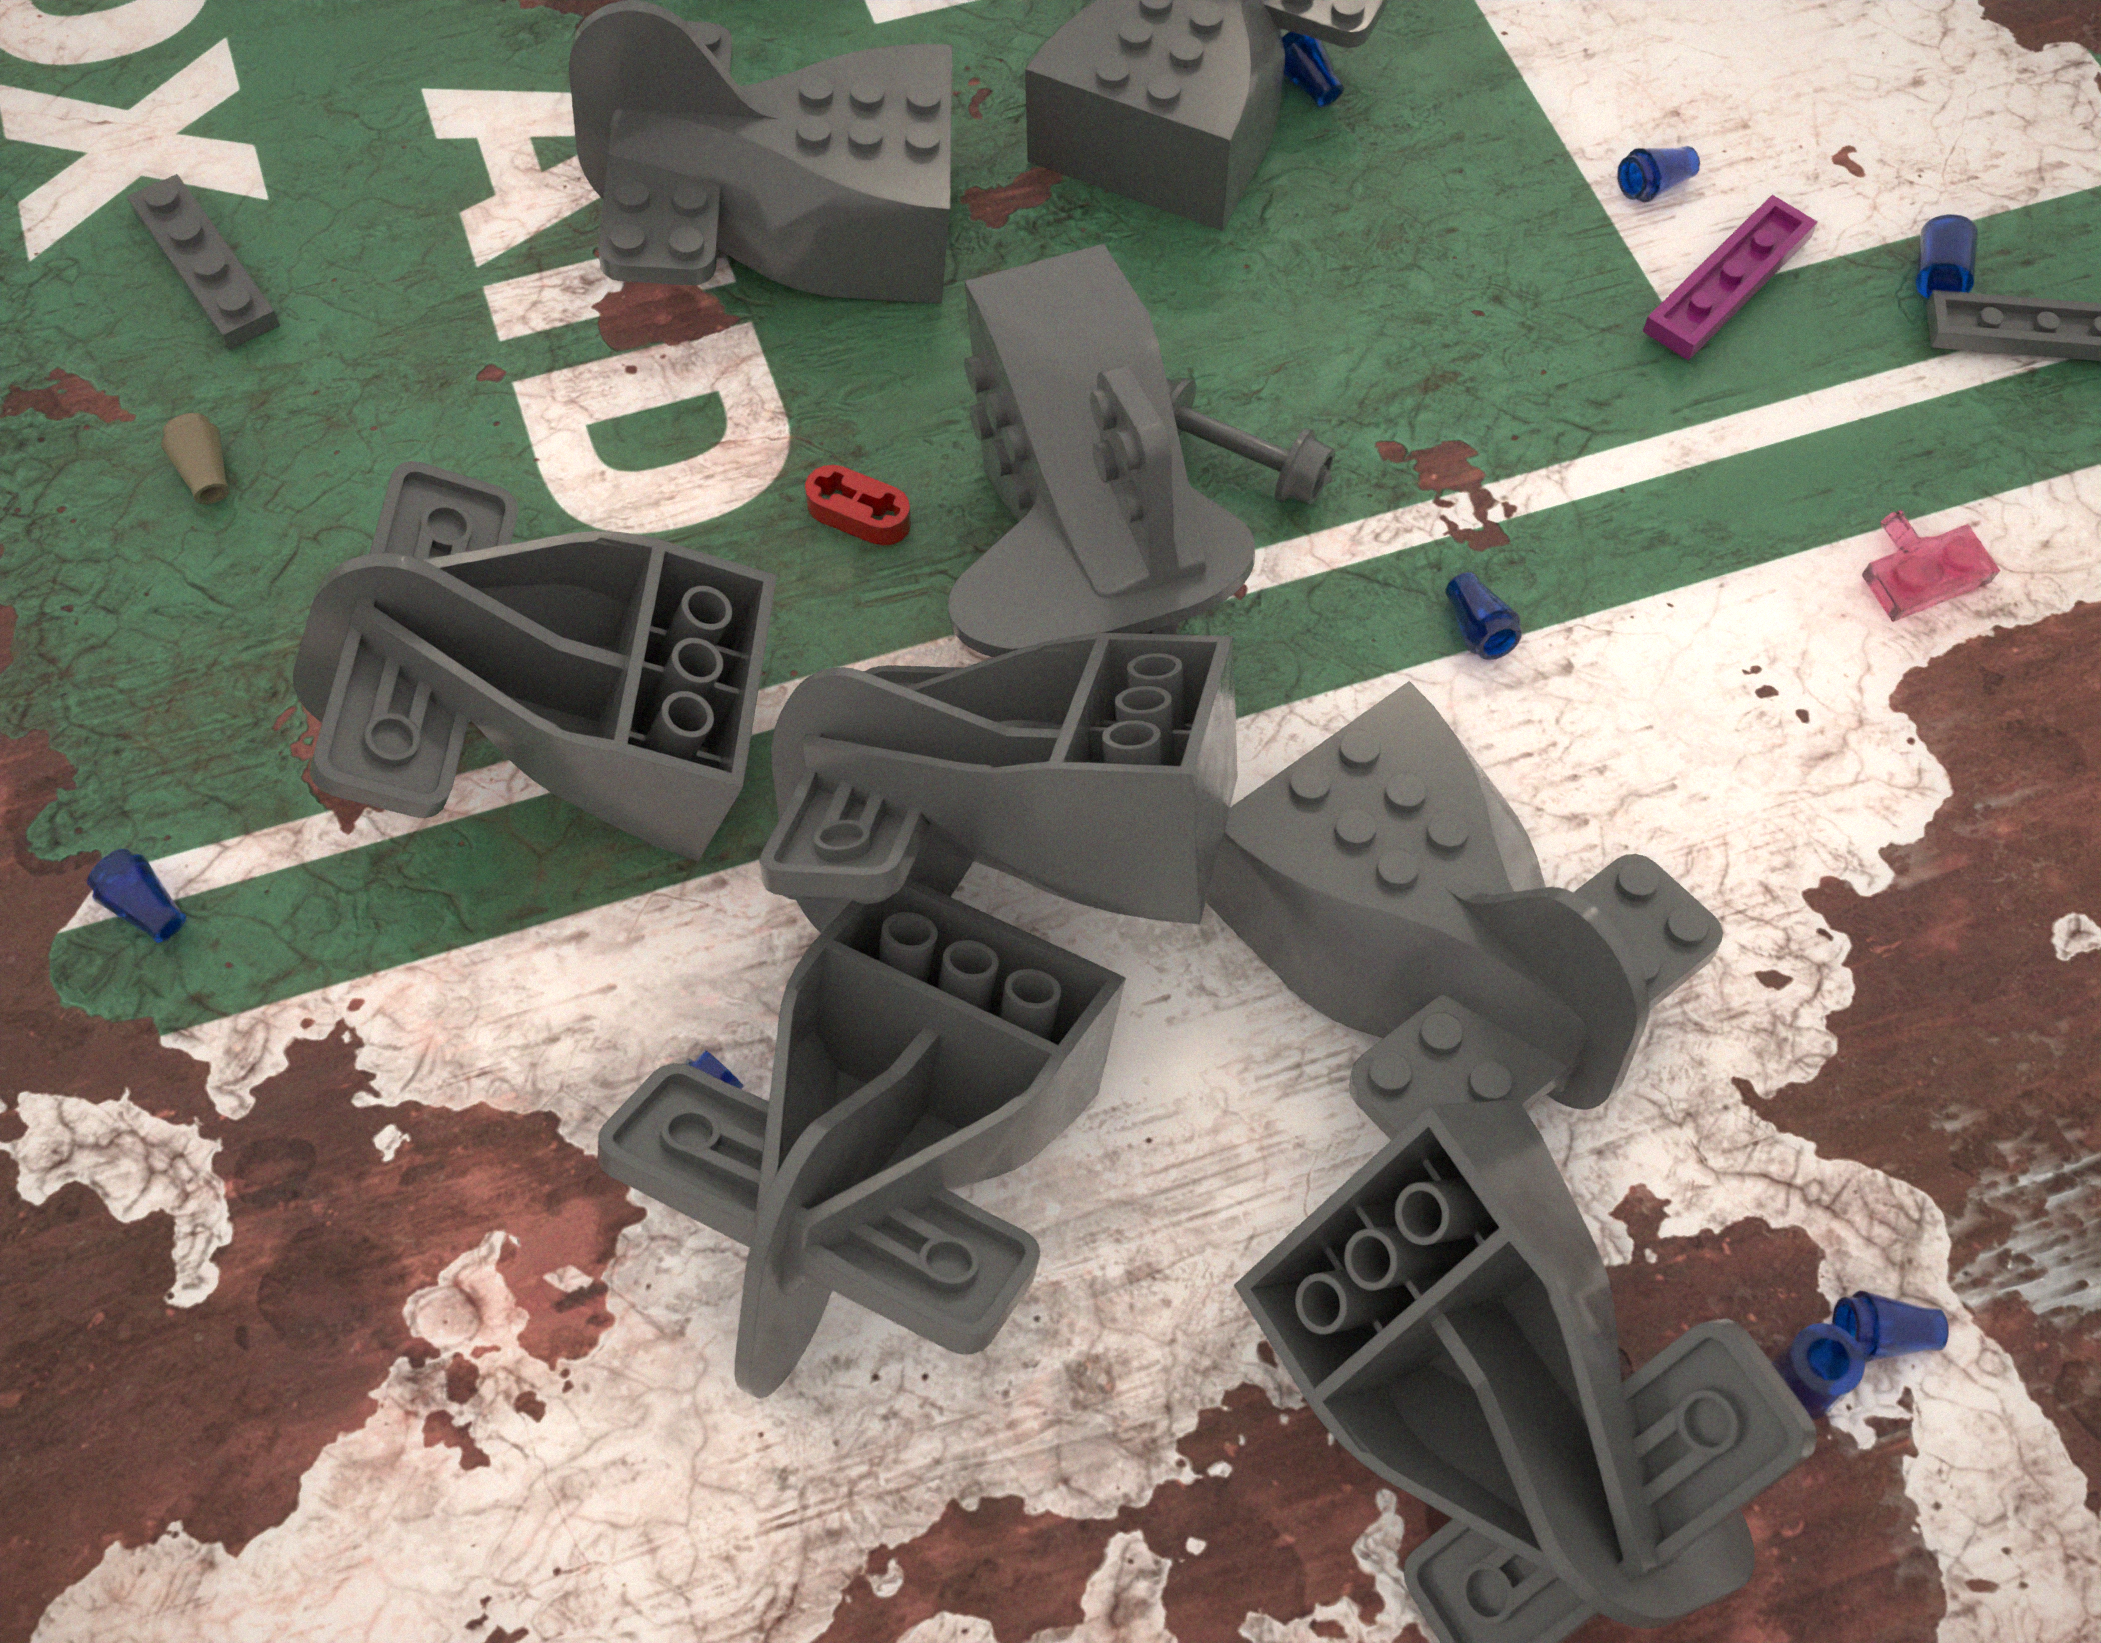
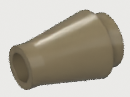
(197, 455)

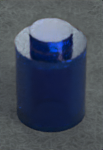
(1947, 255)
(1821, 1367)

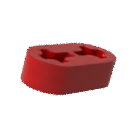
(859, 502)

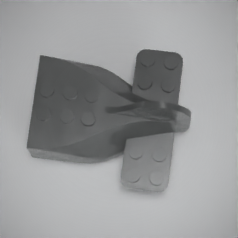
(1173, 94)
(804, 177)
(1088, 464)
(583, 656)
(1061, 763)
(1418, 913)
(904, 1066)
(1472, 1358)

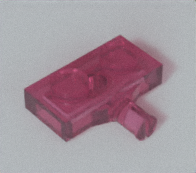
(1927, 568)

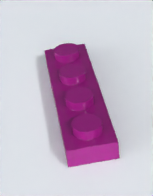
(1729, 277)

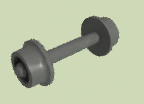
(1302, 468)

